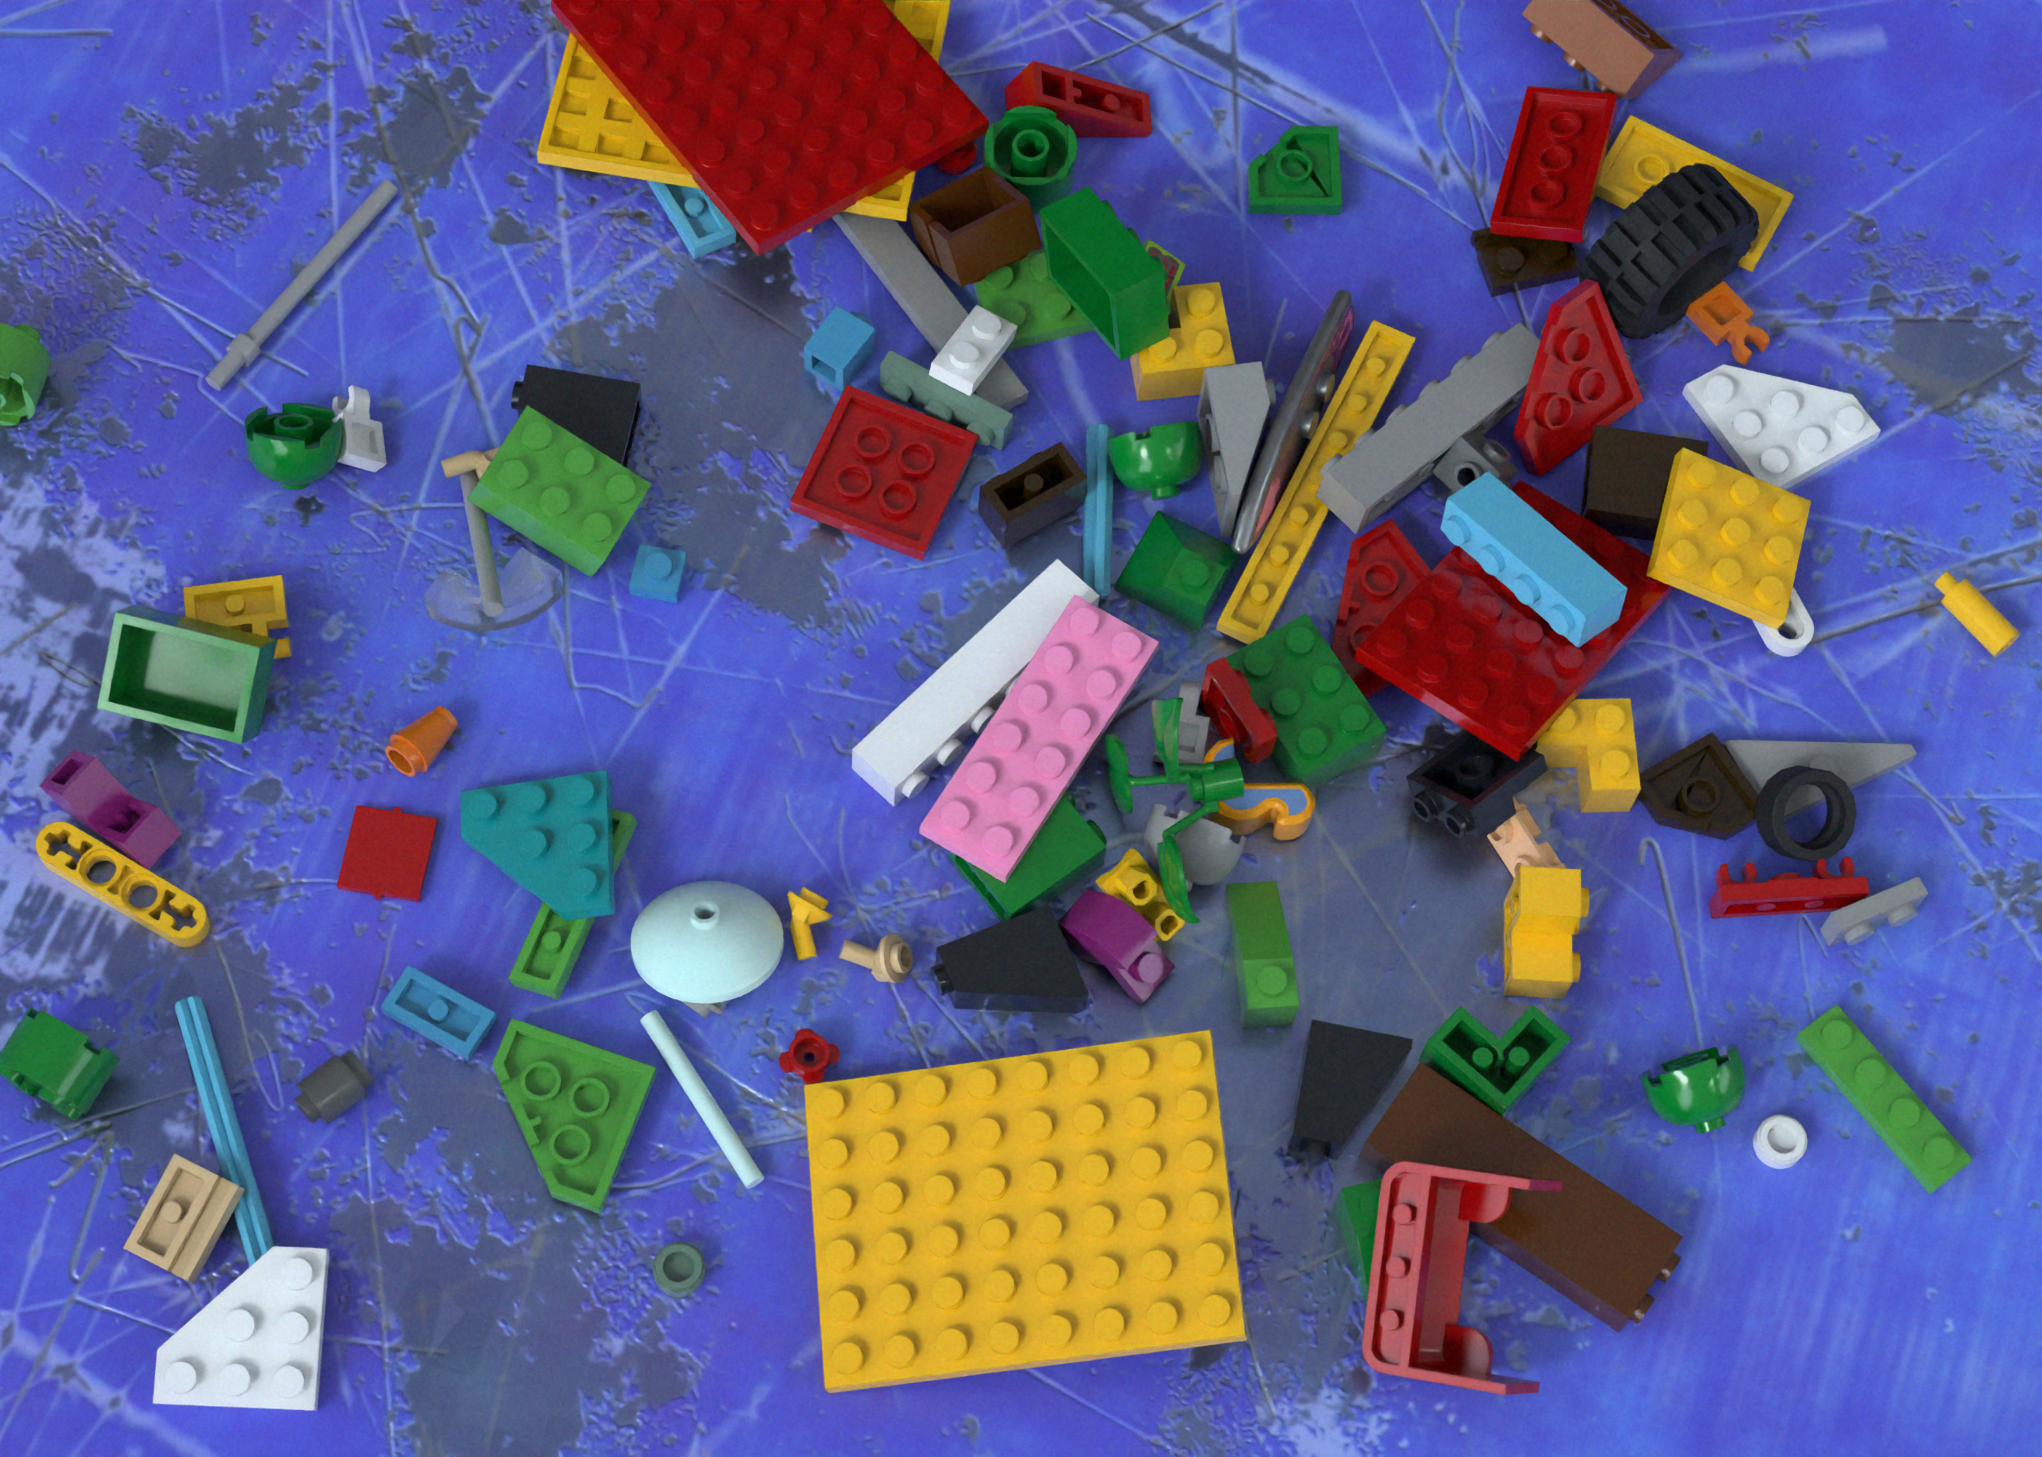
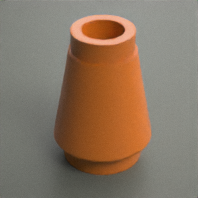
(420, 742)

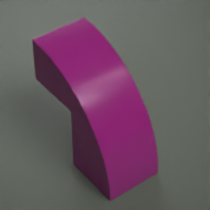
(109, 810)

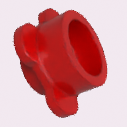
(809, 1043)

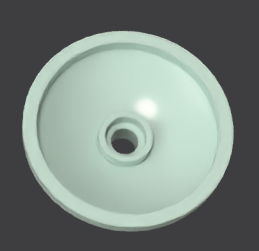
(707, 942)

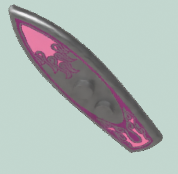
(1295, 420)

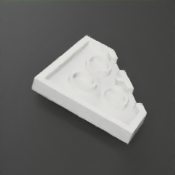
(1777, 424)
(253, 1340)

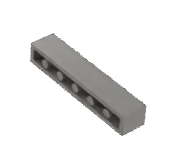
(1417, 436)

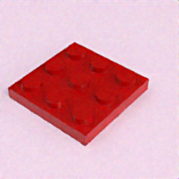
(884, 472)

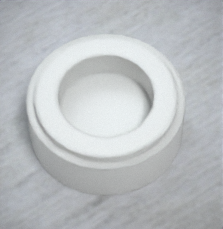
(1780, 1141)

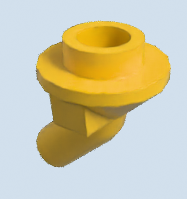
(806, 910)

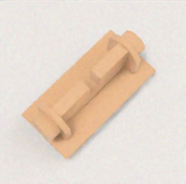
(1517, 844)

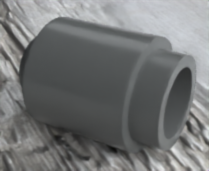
(333, 1088)

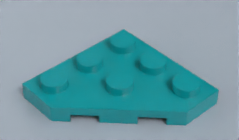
(549, 839)

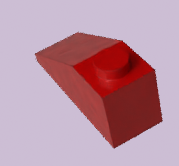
(1083, 102)

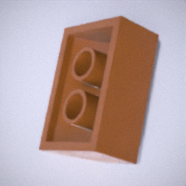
(1605, 41)

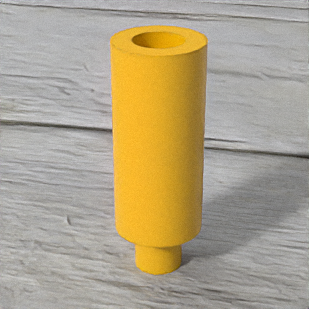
(1977, 614)

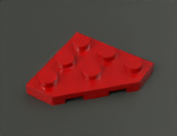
(1575, 380)
(1376, 580)

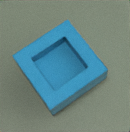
(658, 573)

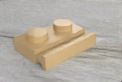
(184, 1218)

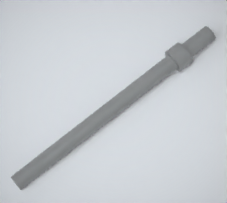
(245, 347)

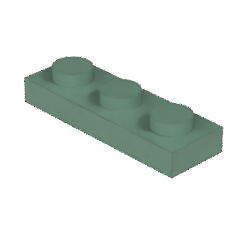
(913, 384)

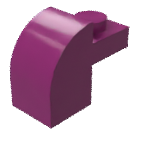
(1118, 937)

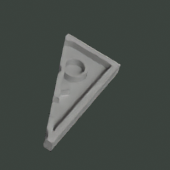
(1850, 761)

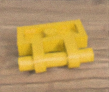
(243, 605)

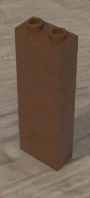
(1574, 1240)

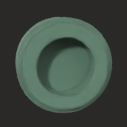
(679, 1269)

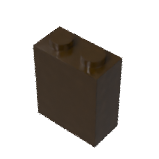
(1629, 479)

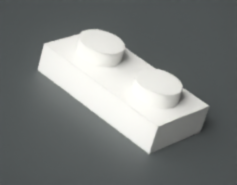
(973, 350)

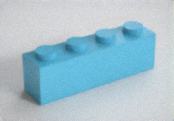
(1533, 559)

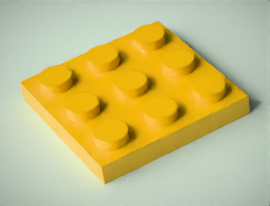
(1729, 538)

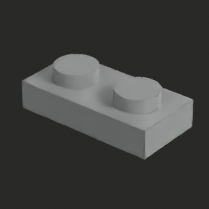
(1859, 919)

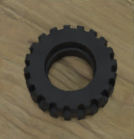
(1670, 249)

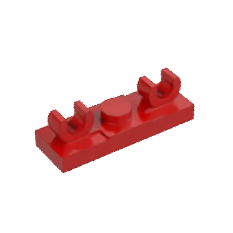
(1786, 892)

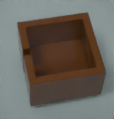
(974, 226)

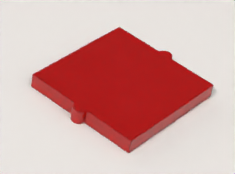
(387, 853)

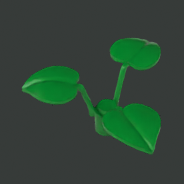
(1204, 782)

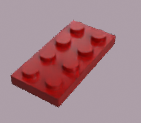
(1554, 164)

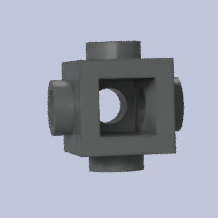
(1471, 458)

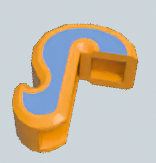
(1282, 804)

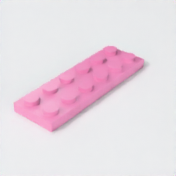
(1039, 738)

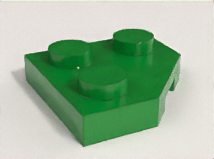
(1298, 174)

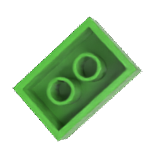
(559, 491)

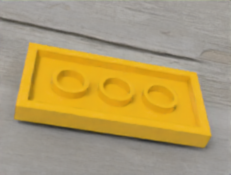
(1648, 154)

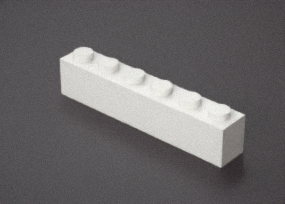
(964, 690)

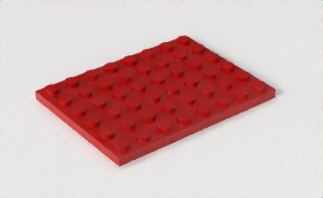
(779, 100)

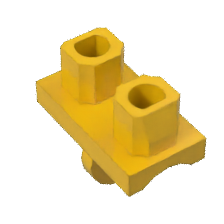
(1141, 889)

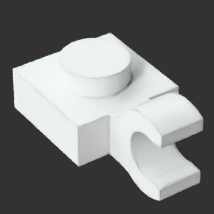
(362, 437)

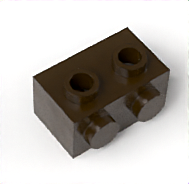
(1032, 495)

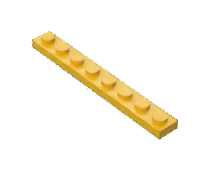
(1299, 512)

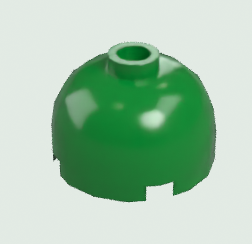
(293, 444)
(1158, 458)
(1697, 1088)

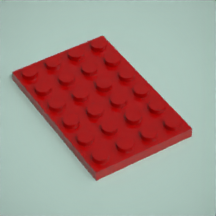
(1488, 657)

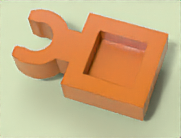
(1726, 317)

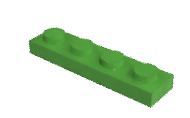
(556, 943)
(1883, 1099)

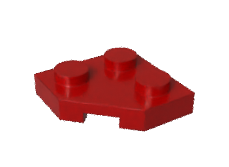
(1234, 713)

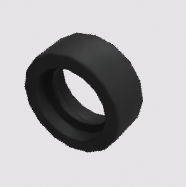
(1839, 818)

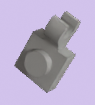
(1192, 728)

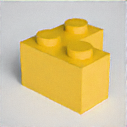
(1196, 342)
(1601, 744)
(1538, 930)

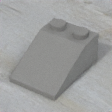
(1232, 423)

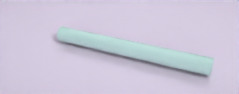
(702, 1099)

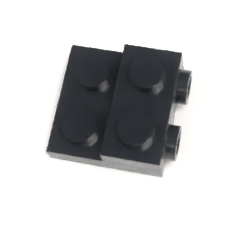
(1472, 786)

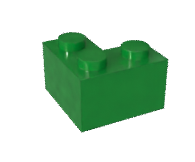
(1494, 1068)

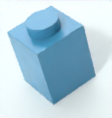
(840, 347)

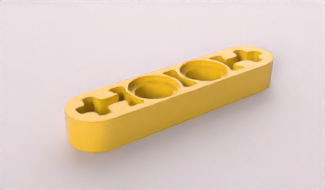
(120, 887)

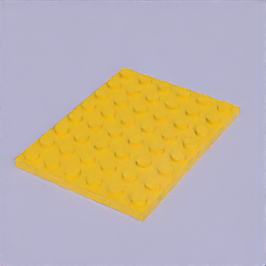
(1022, 1213)

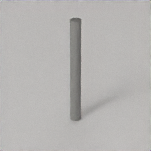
(482, 549)

